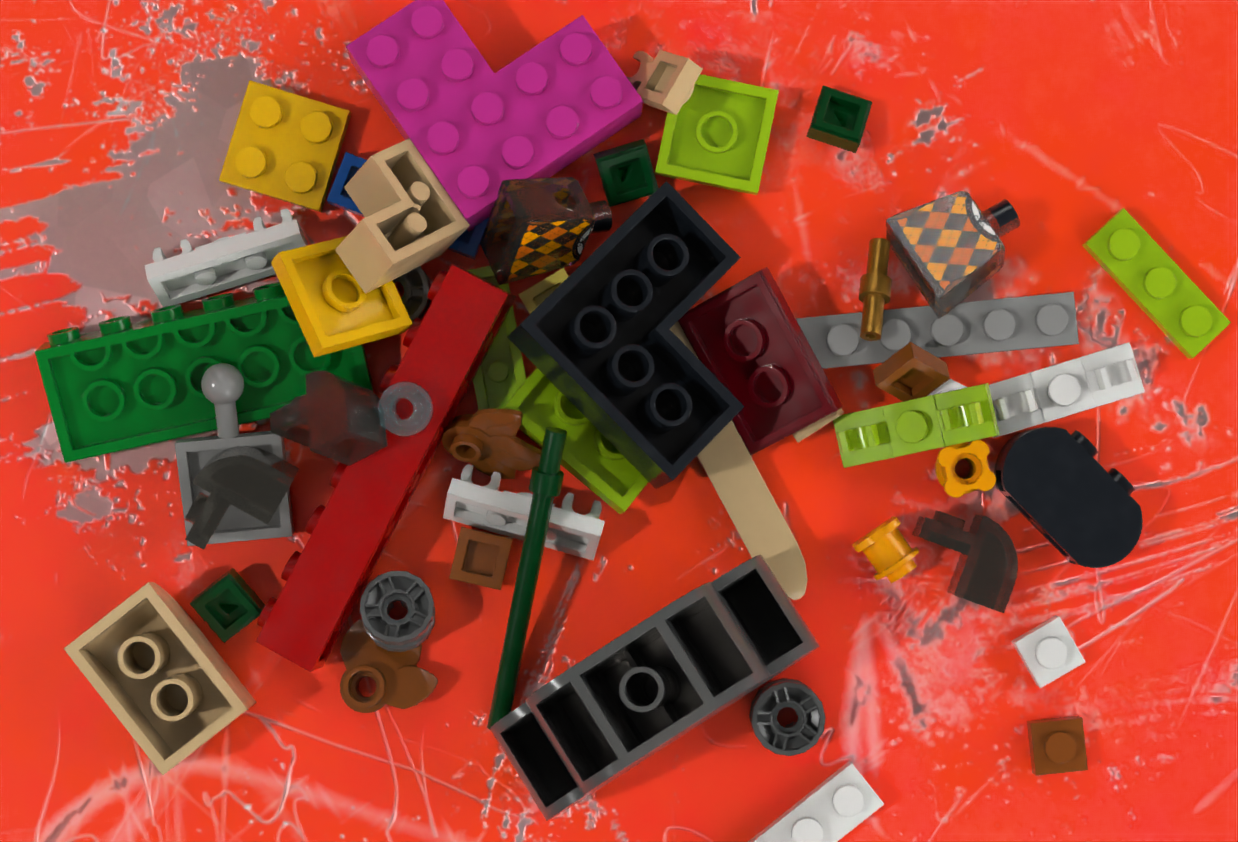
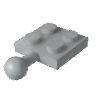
(223, 386)

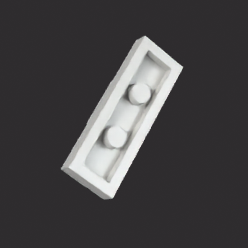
(223, 262)
(1065, 388)
(509, 512)

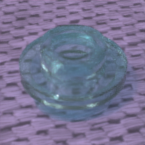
(421, 404)

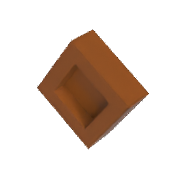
(911, 373)
(481, 558)
(1057, 745)

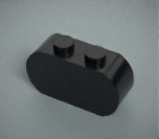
(1069, 495)

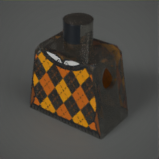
(540, 226)
(951, 246)

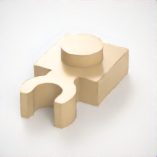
(665, 80)

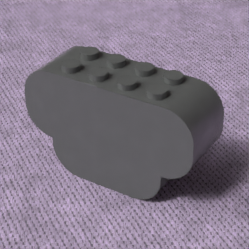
(653, 685)

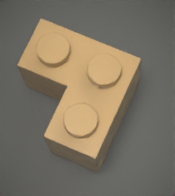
(405, 217)

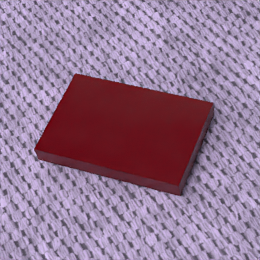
(762, 359)

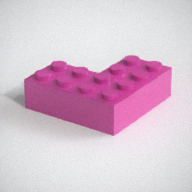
(488, 124)

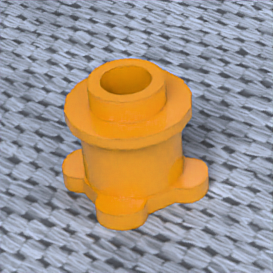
(979, 474)
(887, 551)

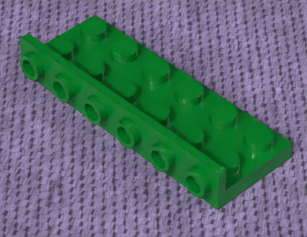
(145, 377)

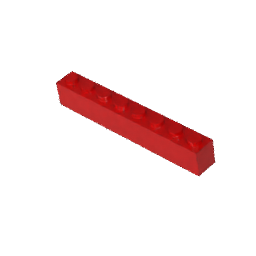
(375, 491)

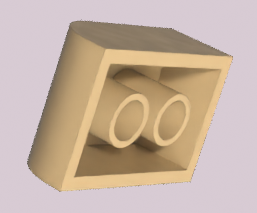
(160, 676)

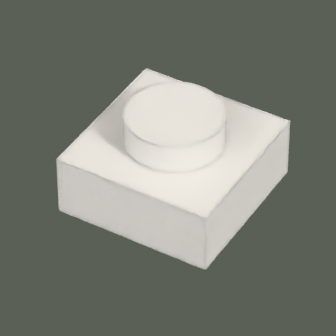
(1048, 651)

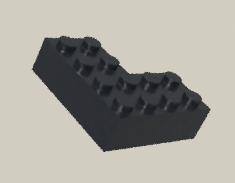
(611, 341)

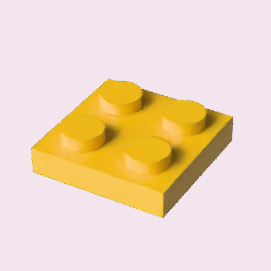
(285, 146)
(332, 304)

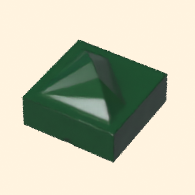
(839, 119)
(626, 172)
(228, 605)

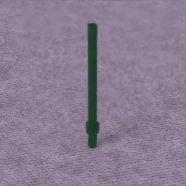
(545, 484)

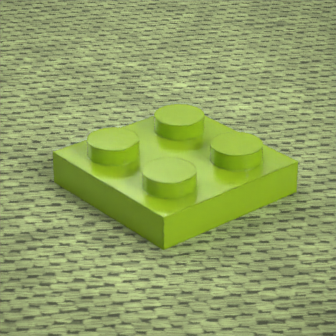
(719, 135)

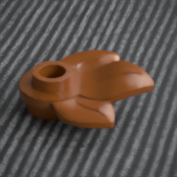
(491, 442)
(395, 673)

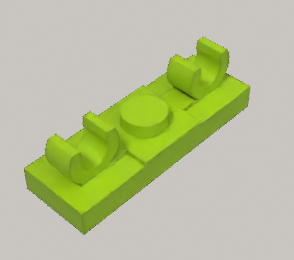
(916, 425)

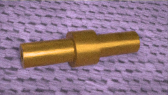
(875, 289)

